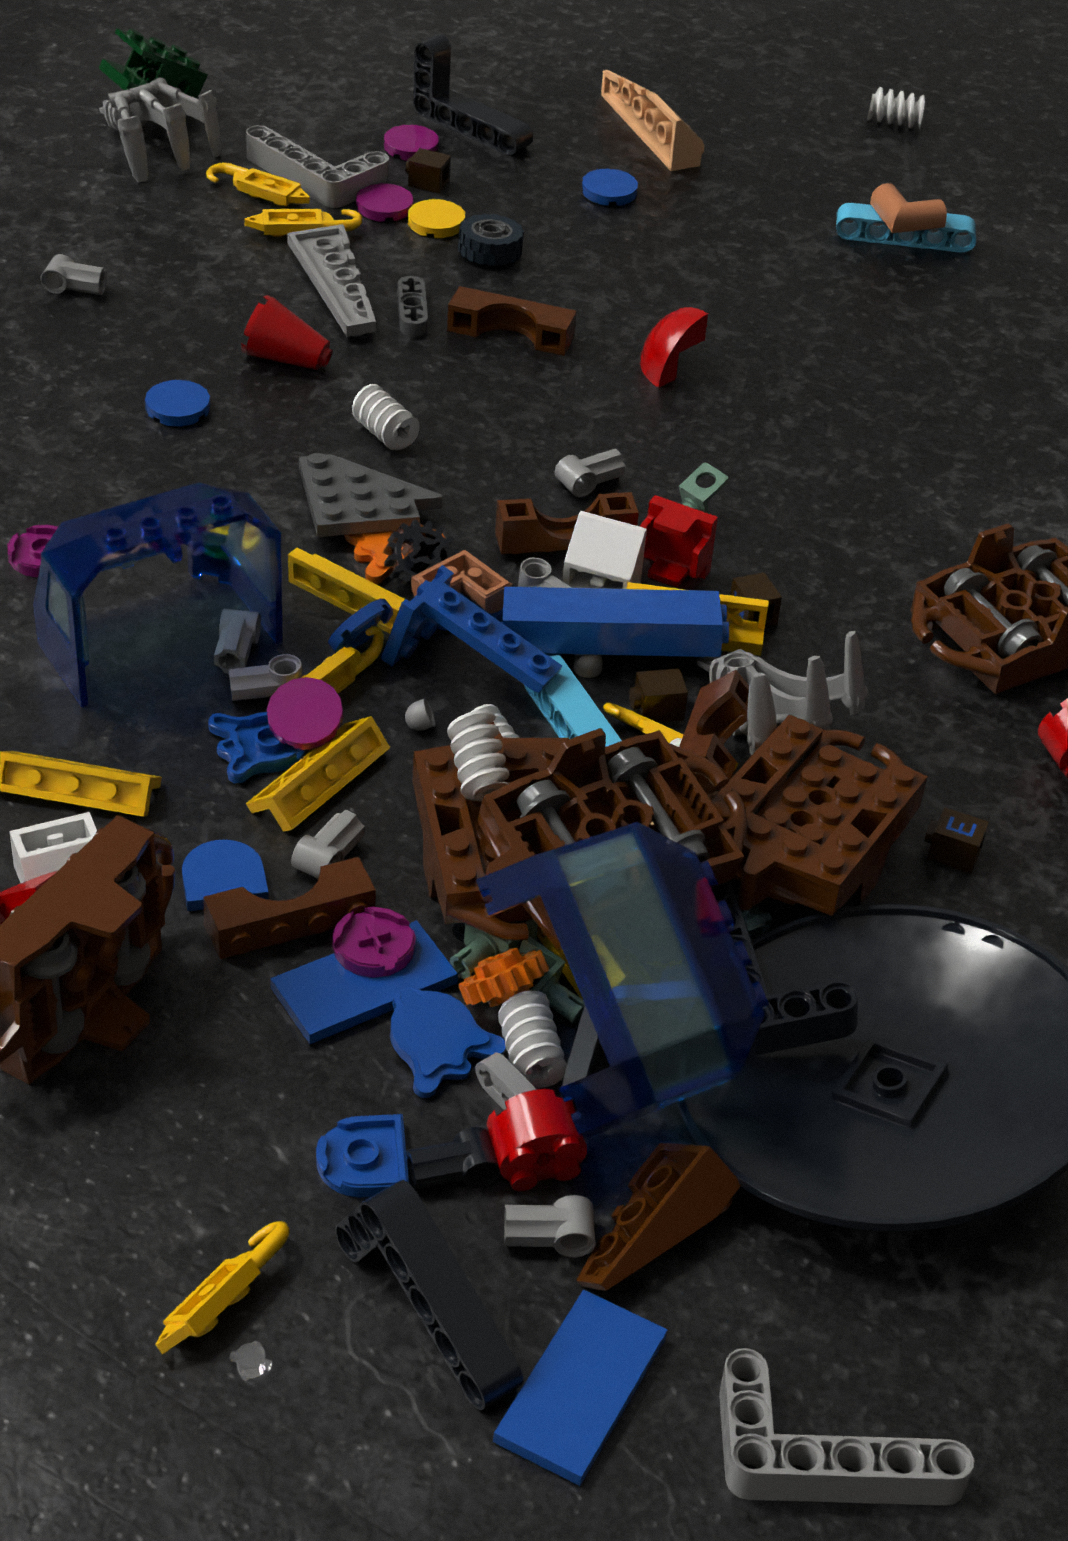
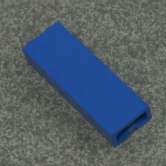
(618, 621)

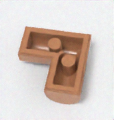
(904, 215)
(470, 578)

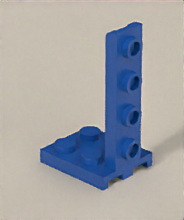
(442, 605)

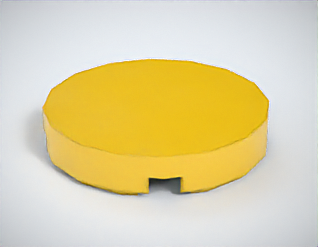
(436, 218)

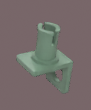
(698, 497)
(483, 945)
(560, 998)

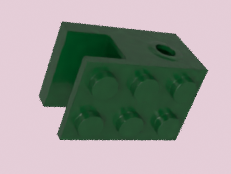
(155, 60)

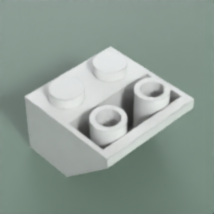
(604, 553)
(48, 845)

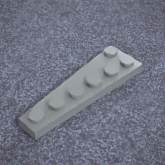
(332, 270)

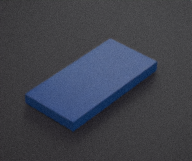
(330, 999)
(580, 1387)

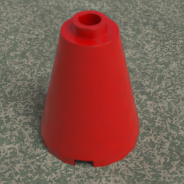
(284, 337)

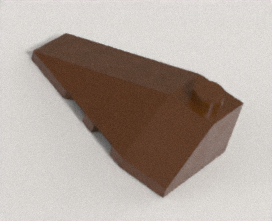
(671, 1199)

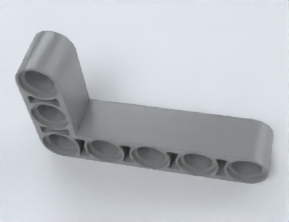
(319, 179)
(826, 1455)

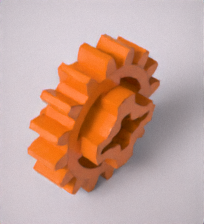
(503, 976)

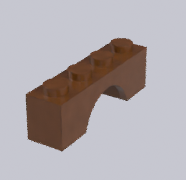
(480, 311)
(526, 529)
(715, 717)
(246, 922)

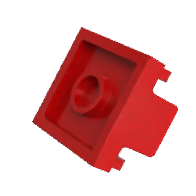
(678, 541)

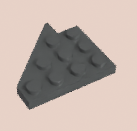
(358, 499)

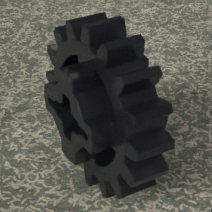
(416, 543)

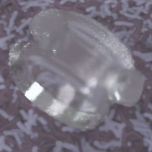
(250, 1360)

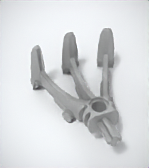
(167, 107)
(777, 693)

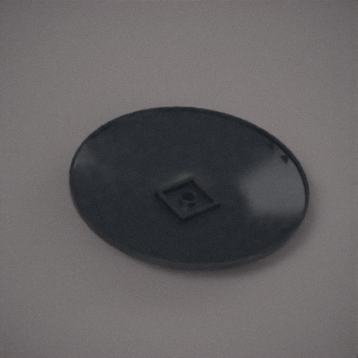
(950, 1012)

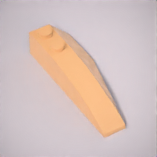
(653, 122)

